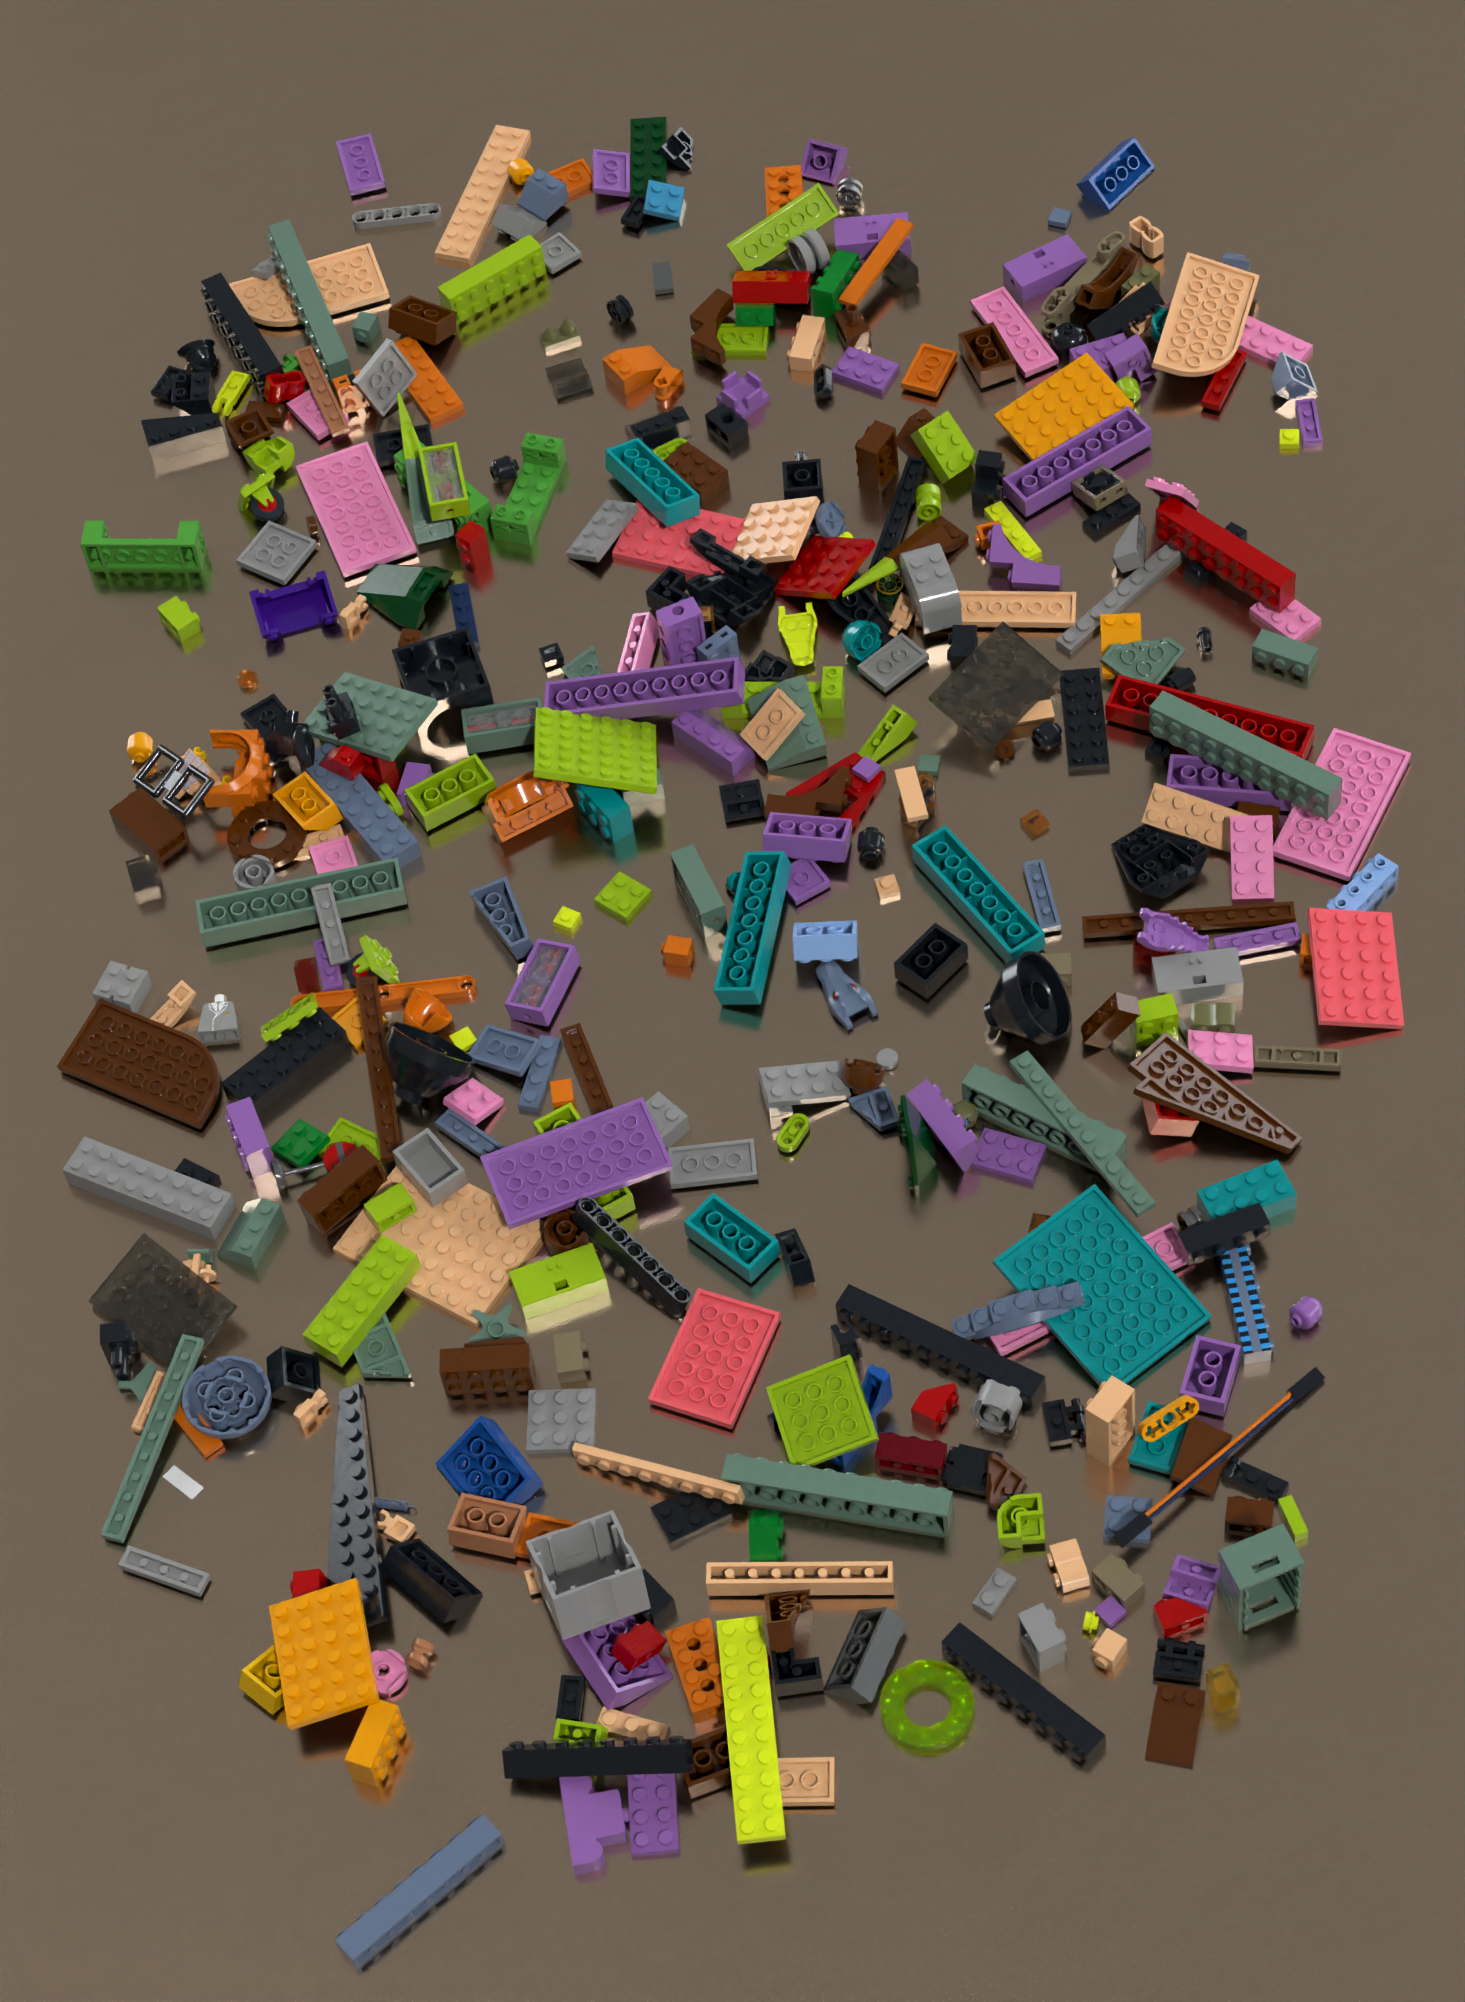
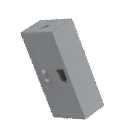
(1199, 975)

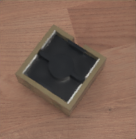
(1099, 487)

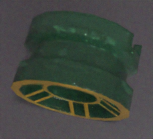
(889, 588)

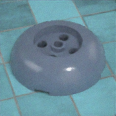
(220, 1386)

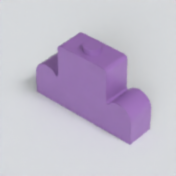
(591, 1822)

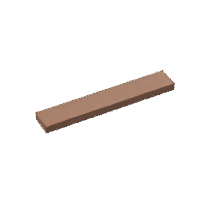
(321, 391)

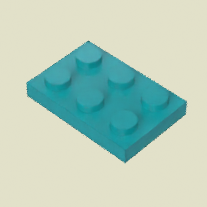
(1160, 1453)

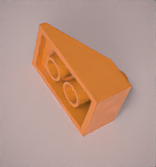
(633, 367)

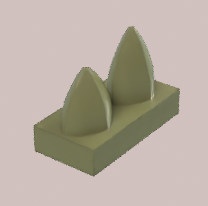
(559, 337)

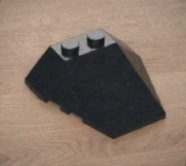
(732, 596)

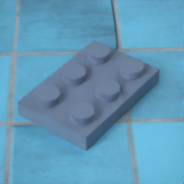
(505, 1050)

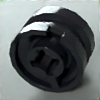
(620, 309)

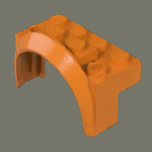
(520, 794)

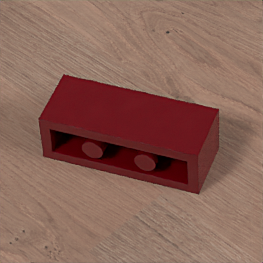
(911, 1454)

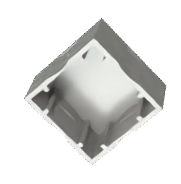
(588, 1575)

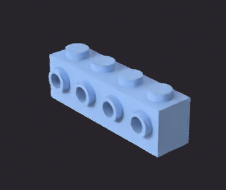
(1366, 885)

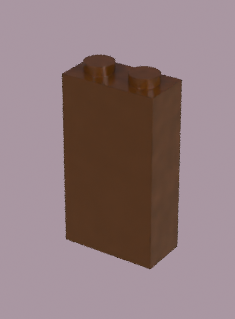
(149, 824)

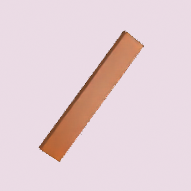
(876, 262)

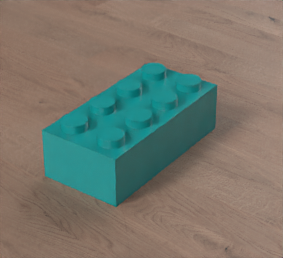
(1262, 1184)
(732, 1238)

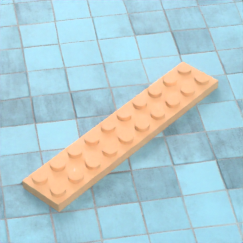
(481, 195)

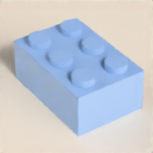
(825, 941)

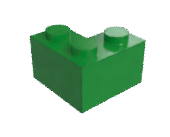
(764, 1534)

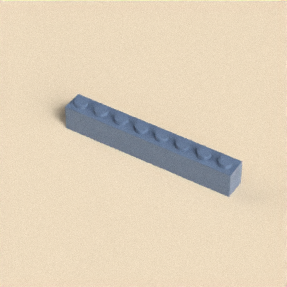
(419, 1891)

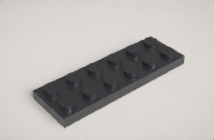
(1084, 720)

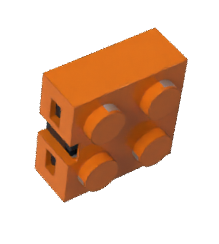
(347, 393)

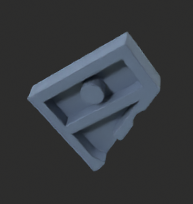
(876, 1108)

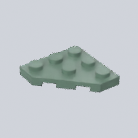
(1143, 659)

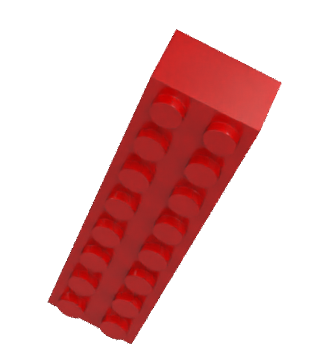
(1225, 554)

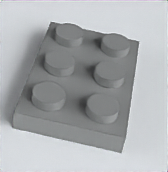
(893, 662)

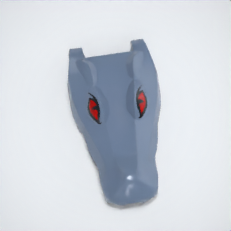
(843, 994)

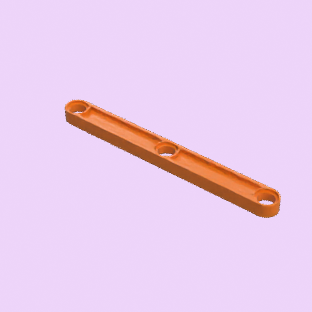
(398, 993)

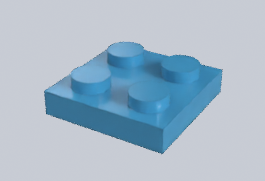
(663, 200)

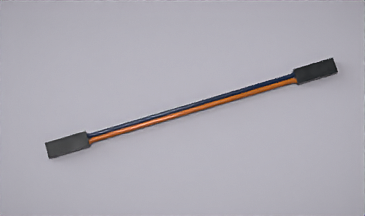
(1142, 1521)

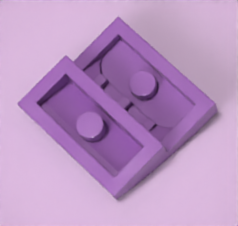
(1192, 1581)

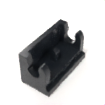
(846, 1343)

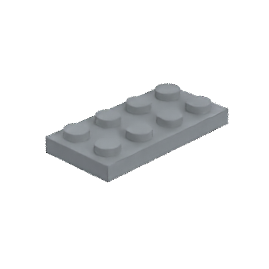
(602, 530)
(803, 1084)
(713, 1163)

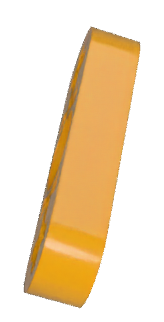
(1177, 1420)

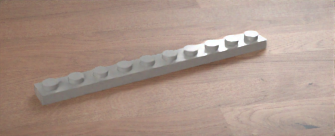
(1119, 598)

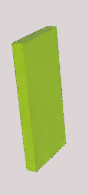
(742, 340)

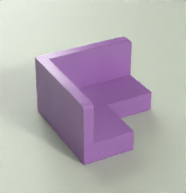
(1131, 356)

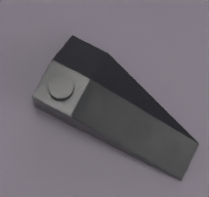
(862, 606)

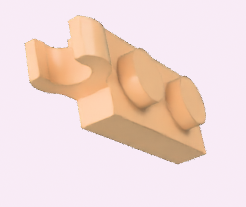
(901, 614)

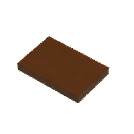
(1197, 1446)

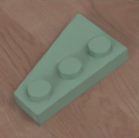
(583, 665)

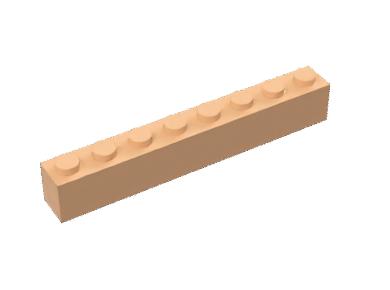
(785, 1577)

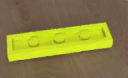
(1013, 531)

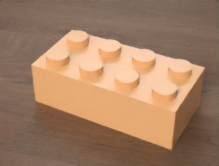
(1110, 1420)

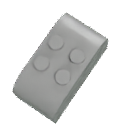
(931, 588)

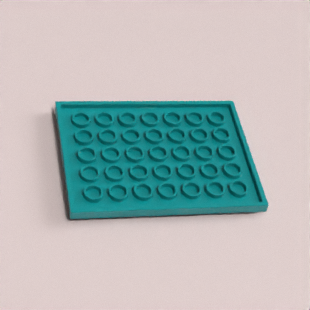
(1131, 1296)

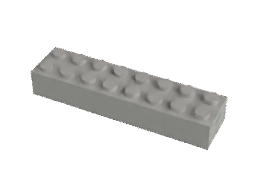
(149, 1188)

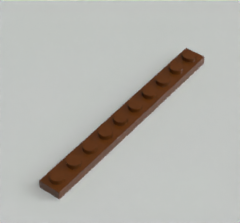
(1198, 918)
(378, 1067)

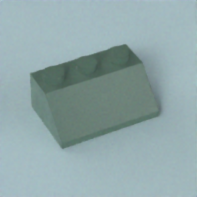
(252, 1233)

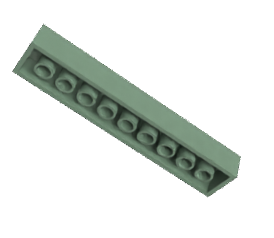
(308, 300)
(1245, 755)
(291, 902)
(841, 1494)

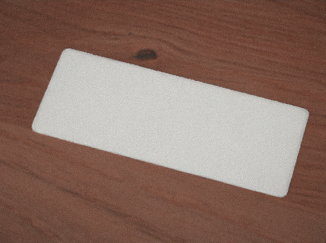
(183, 1482)

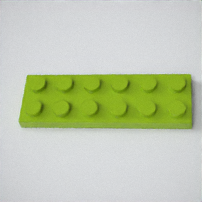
(771, 235)

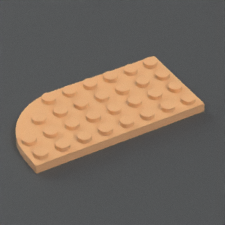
(344, 279)
(1205, 317)

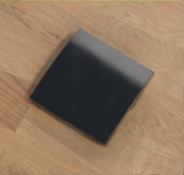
(742, 800)

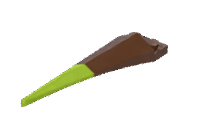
(931, 533)

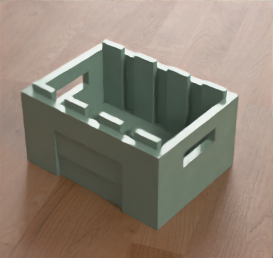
(1257, 1571)

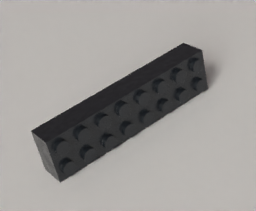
(240, 330)

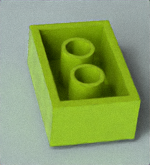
(944, 447)

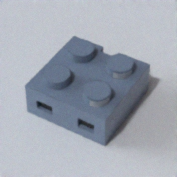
(719, 646)

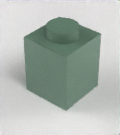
(366, 327)

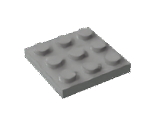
(385, 377)
(276, 552)
(560, 1420)

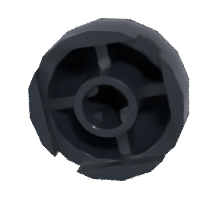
(1066, 337)

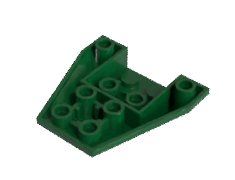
(403, 590)
(918, 1140)

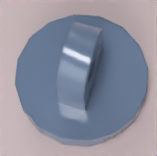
(828, 520)

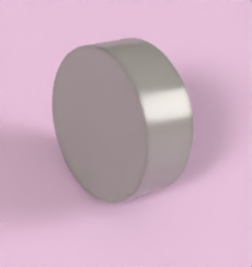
(887, 1058)

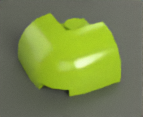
(270, 455)
(1021, 1521)

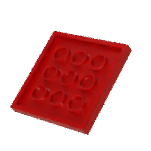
(824, 567)

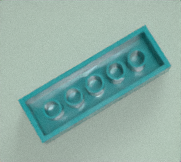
(652, 482)

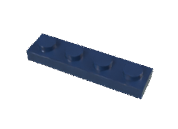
(463, 609)

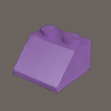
(823, 160)

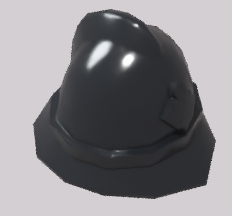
(199, 354)

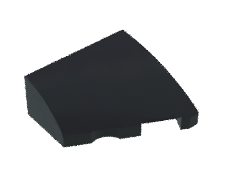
(678, 149)
(769, 668)

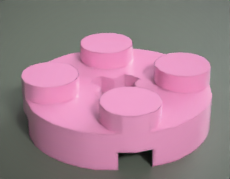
(396, 1674)

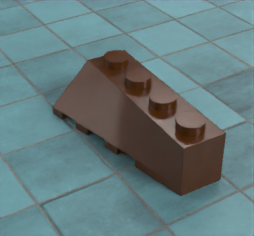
(781, 1617)

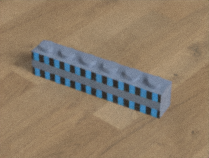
(1246, 1306)

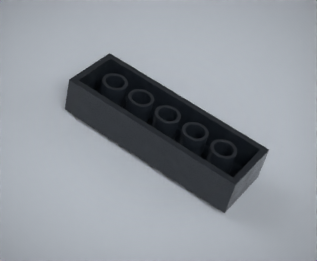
(287, 1061)

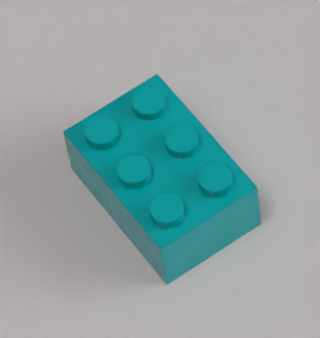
(605, 810)

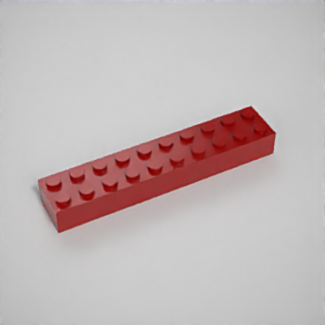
(1132, 698)

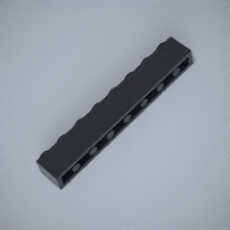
(1023, 1693)
(598, 1758)

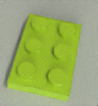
(289, 1018)

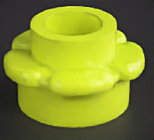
(1090, 1621)

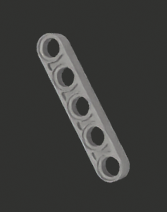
(404, 211)

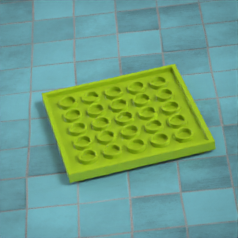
(595, 750)

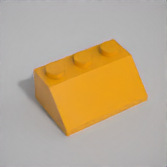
(308, 804)

